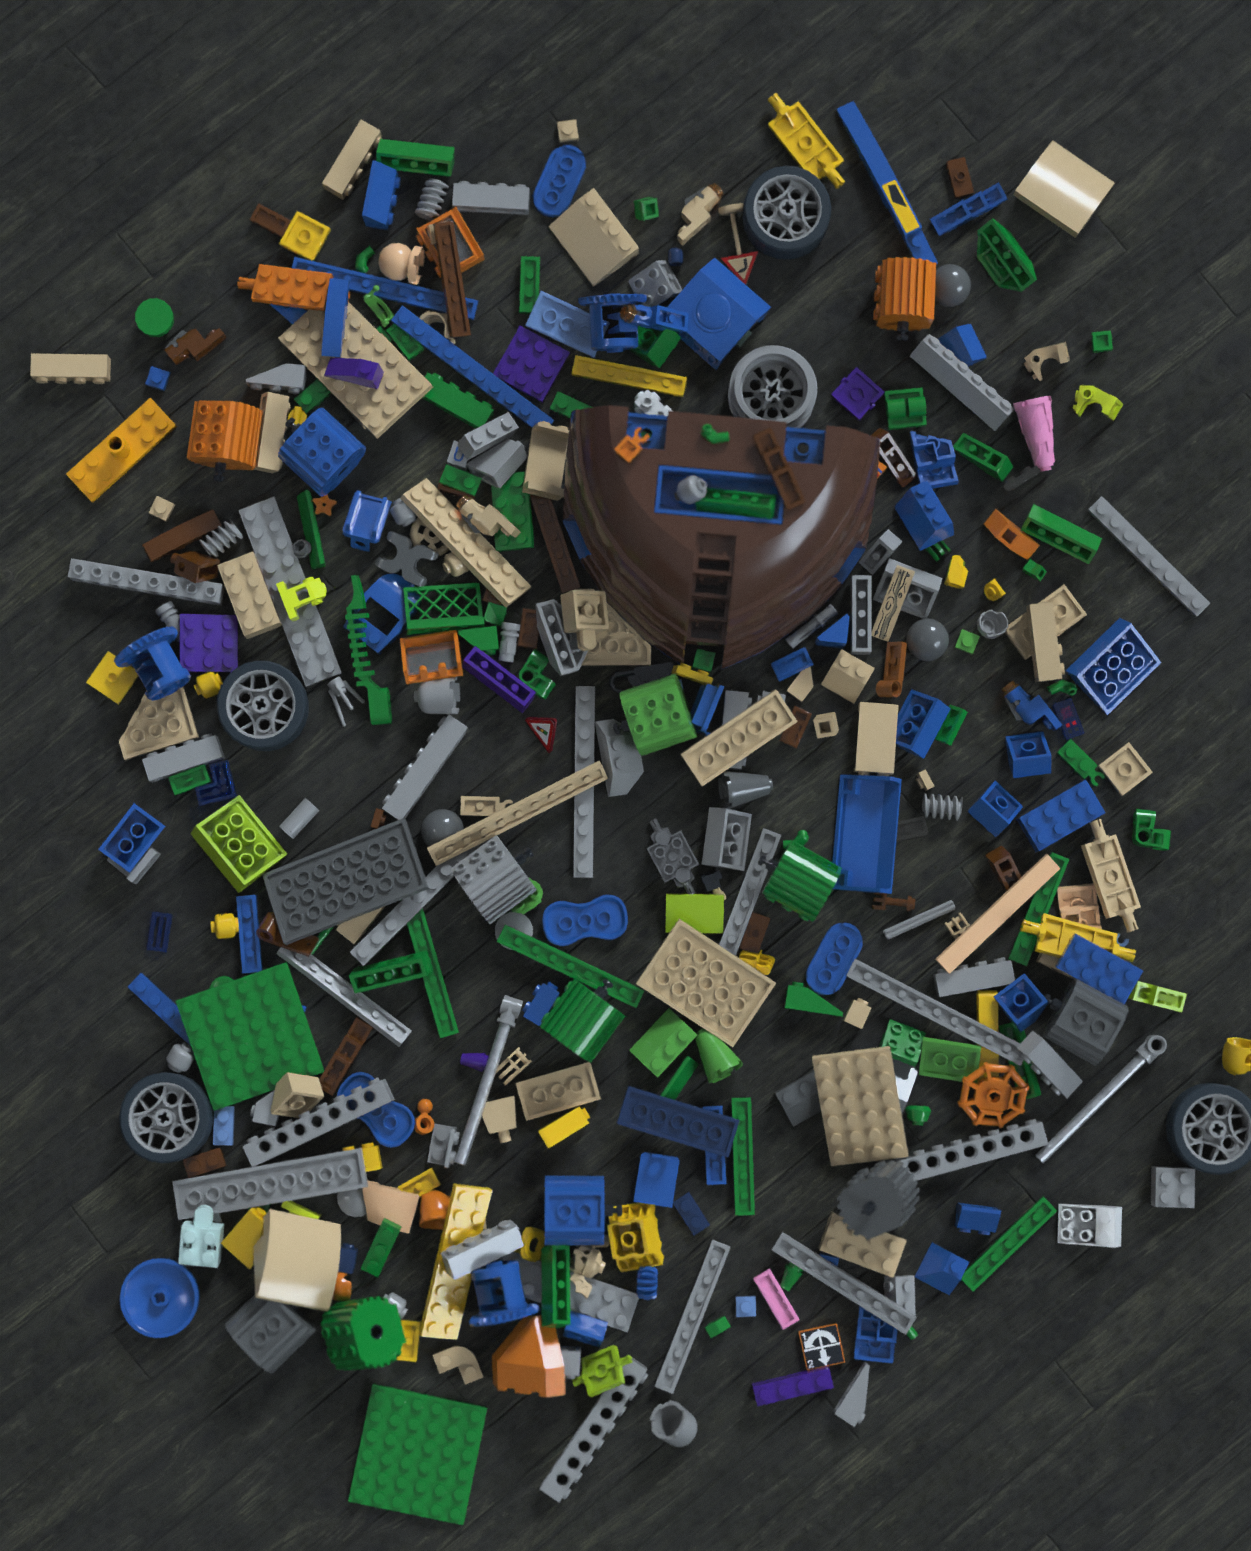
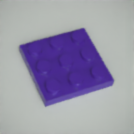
(531, 364)
(208, 643)

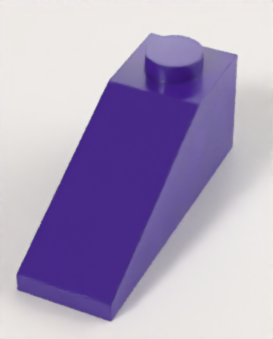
(355, 371)

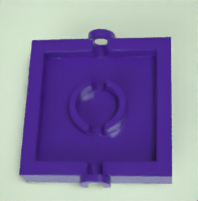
(857, 394)

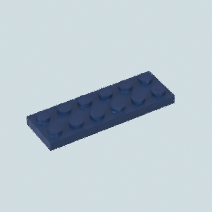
(677, 1121)

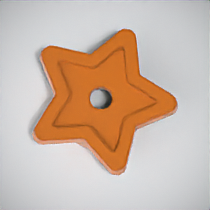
(324, 509)

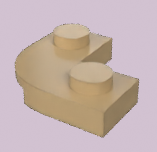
(463, 1359)

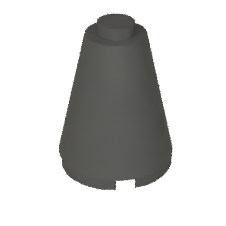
(741, 788)

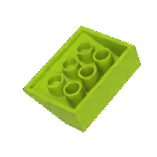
(238, 843)

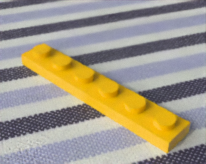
(629, 376)

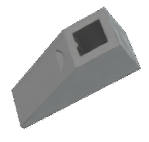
(284, 377)

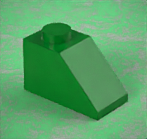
(483, 638)

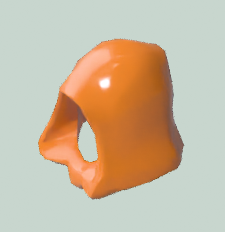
(433, 1209)

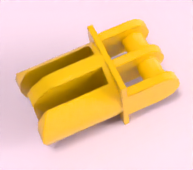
(759, 961)

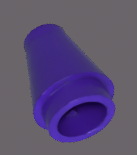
(475, 1060)

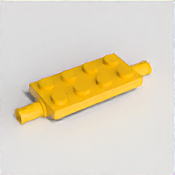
(805, 141)
(1055, 934)

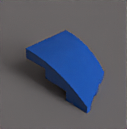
(933, 460)
(874, 1338)

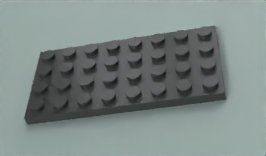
(345, 881)

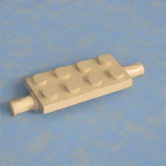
(1111, 876)

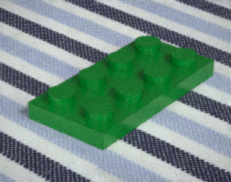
(517, 509)

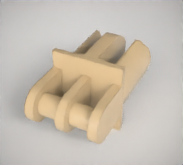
(954, 921)
(518, 1053)

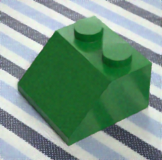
(655, 345)

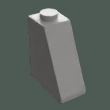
(498, 463)

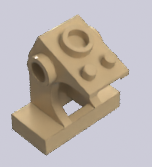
(1057, 351)

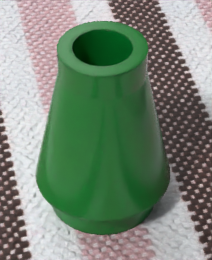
(790, 1276)

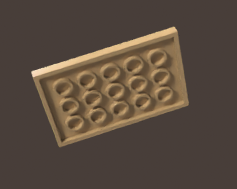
(705, 982)
(860, 1106)

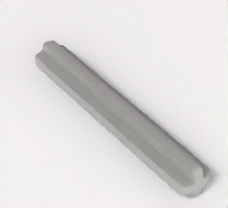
(919, 919)

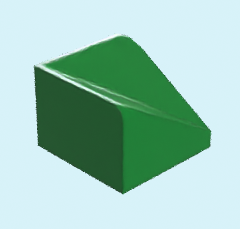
(646, 208)
(495, 614)

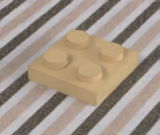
(1125, 769)

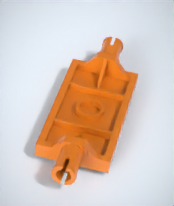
(288, 287)

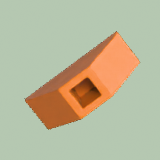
(1011, 535)

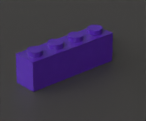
(498, 679)
(792, 1385)

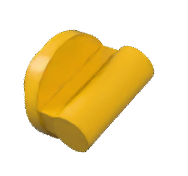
(298, 414)
(993, 590)

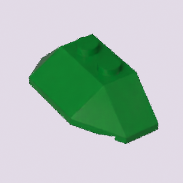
(1004, 257)

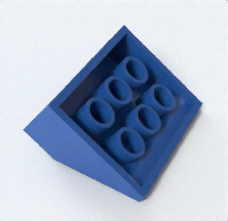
(1113, 665)

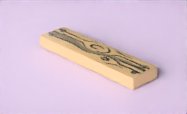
(892, 603)

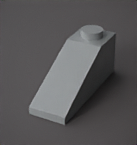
(853, 1402)

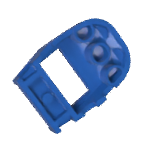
(389, 594)

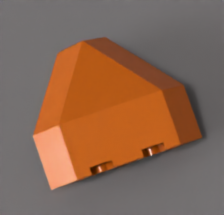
(530, 1360)

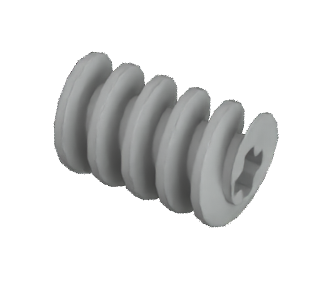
(430, 199)
(221, 539)
(942, 806)

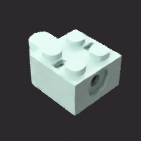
(200, 1239)

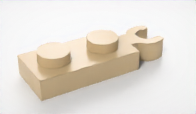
(481, 805)

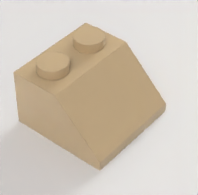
(847, 676)
(296, 1095)

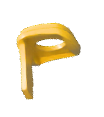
(527, 1235)

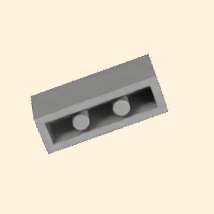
(487, 436)

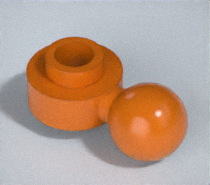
(424, 1107)

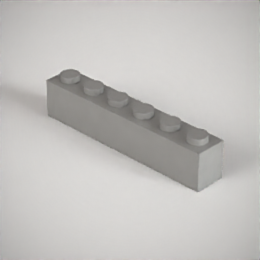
(962, 382)
(425, 768)

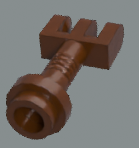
(884, 900)

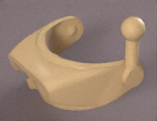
(430, 317)

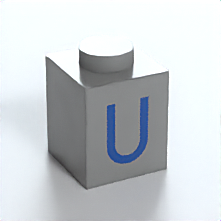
(456, 458)

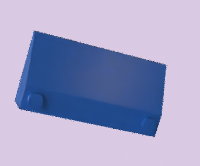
(866, 832)

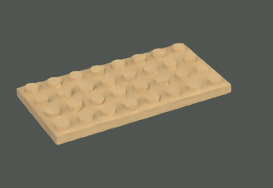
(400, 384)

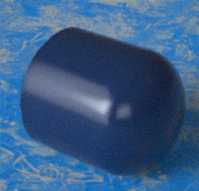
(675, 257)

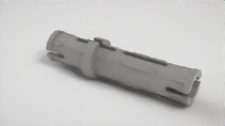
(807, 629)

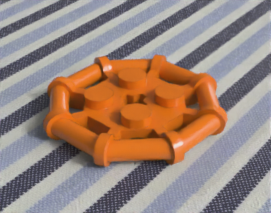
(986, 1087)

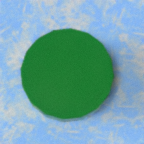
(154, 317)

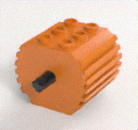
(905, 295)
(224, 436)

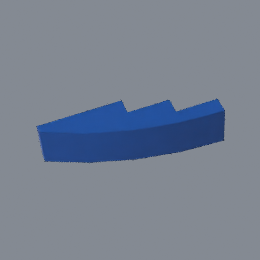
(969, 209)
(335, 317)

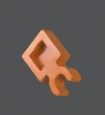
(630, 447)

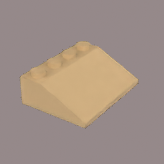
(594, 237)

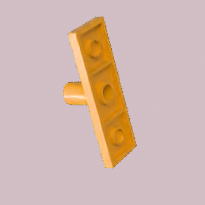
(135, 435)

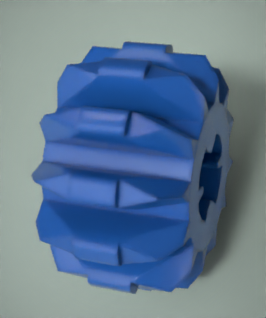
(647, 1282)

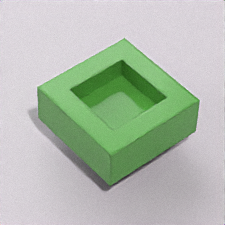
(967, 641)

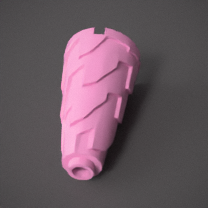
(1037, 427)

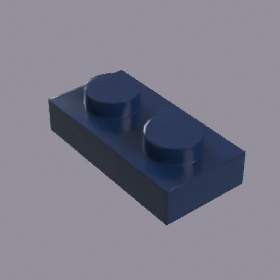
(691, 1213)

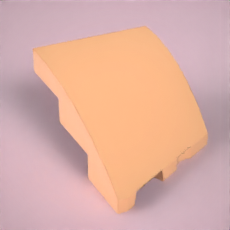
(1079, 904)
(389, 1203)

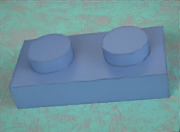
(224, 1126)

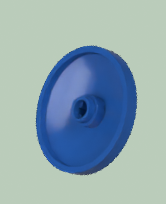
(159, 1297)

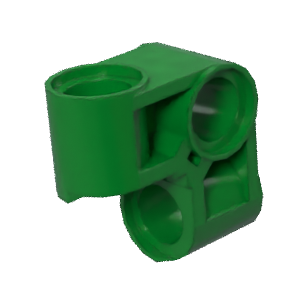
(535, 665)
(1155, 838)

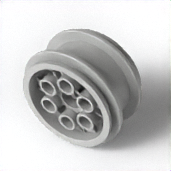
(771, 360)

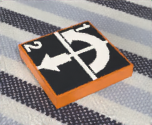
(821, 1346)

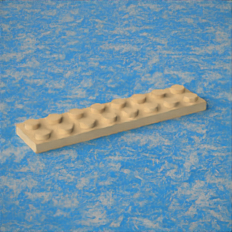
(466, 545)

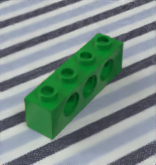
(390, 972)

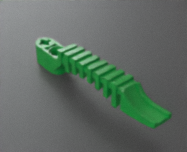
(378, 697)

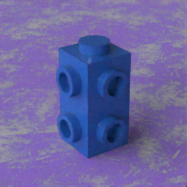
(542, 1002)

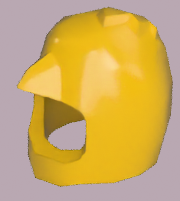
(1237, 1055)

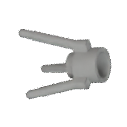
(337, 688)

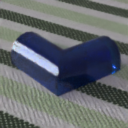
(222, 786)

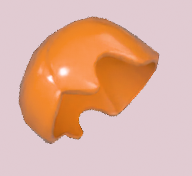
(342, 1288)

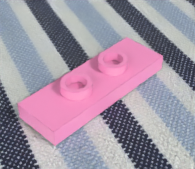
(776, 1299)

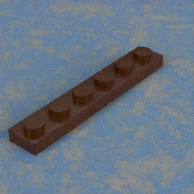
(451, 279)
(555, 543)

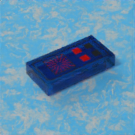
(1069, 719)

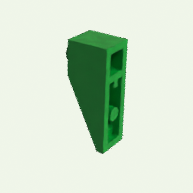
(984, 457)
(806, 1000)

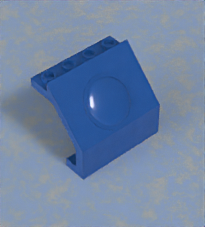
(718, 310)

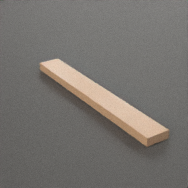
(997, 913)

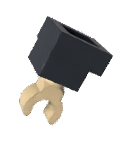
(711, 881)

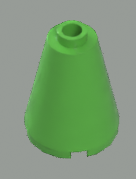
(716, 1056)

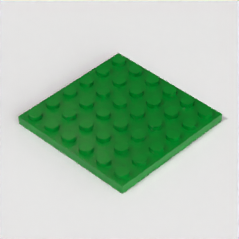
(249, 1035)
(418, 1454)

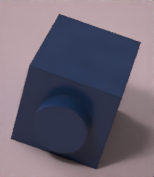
(348, 1258)

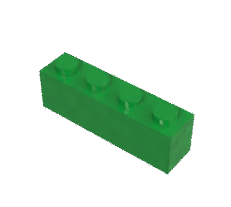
(416, 157)
(456, 403)
(1061, 534)
(555, 1286)

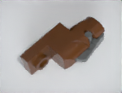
(193, 343)

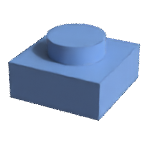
(745, 1306)

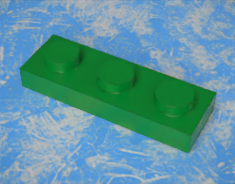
(529, 283)
(381, 1247)

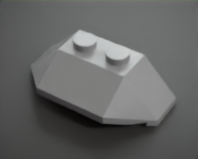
(559, 646)
(619, 758)

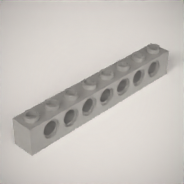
(145, 582)
(1036, 1139)
(257, 1155)
(561, 1490)

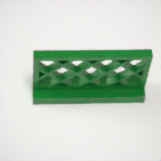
(440, 624)

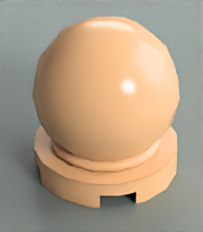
(401, 262)

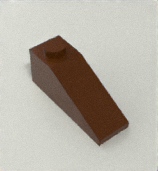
(894, 459)
(1004, 867)

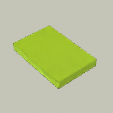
(699, 911)

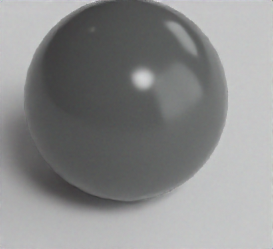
(951, 285)
(927, 639)
(440, 825)

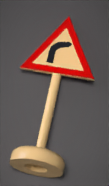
(741, 263)

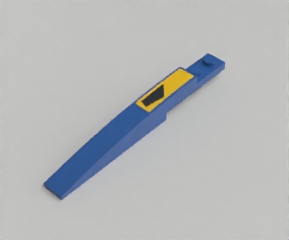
(886, 182)

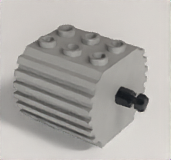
(494, 878)

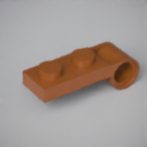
(894, 670)

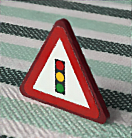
(544, 730)

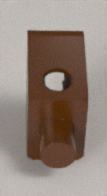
(195, 566)

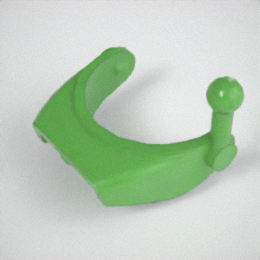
(374, 302)

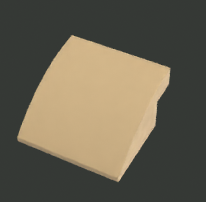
(1063, 189)
(297, 1260)

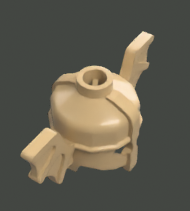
(586, 1263)

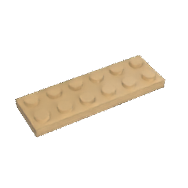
(738, 737)

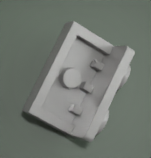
(901, 1291)

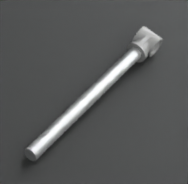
(509, 1012)
(1144, 1055)

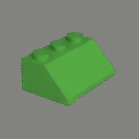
(663, 1042)

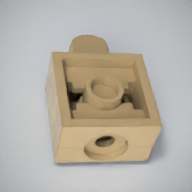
(585, 615)

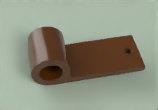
(269, 932)

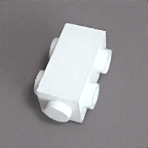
(650, 403)

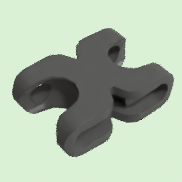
(406, 558)

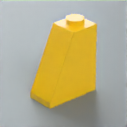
(564, 1126)
(245, 1236)

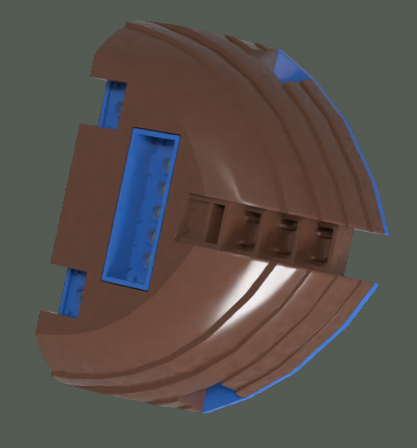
(708, 574)

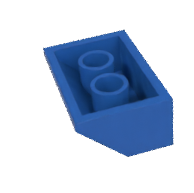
(380, 196)
(924, 516)
(919, 722)
(131, 838)

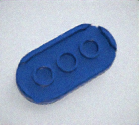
(559, 181)
(834, 958)

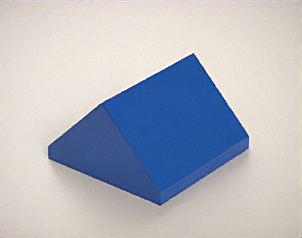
(963, 344)
(835, 635)
(585, 1329)

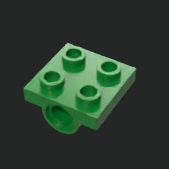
(905, 408)
(903, 1041)

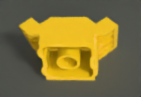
(635, 1237)

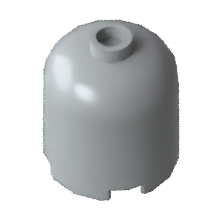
(438, 696)
(673, 1424)

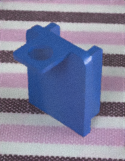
(366, 519)
(704, 707)
(656, 1179)

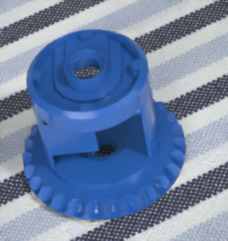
(616, 300)
(155, 663)
(513, 1293)

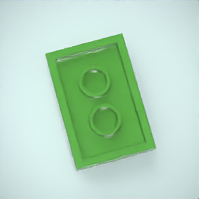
(948, 1059)

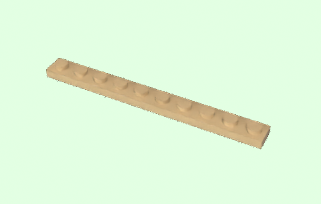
(517, 813)

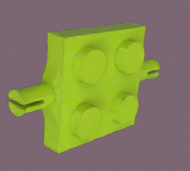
(602, 1371)

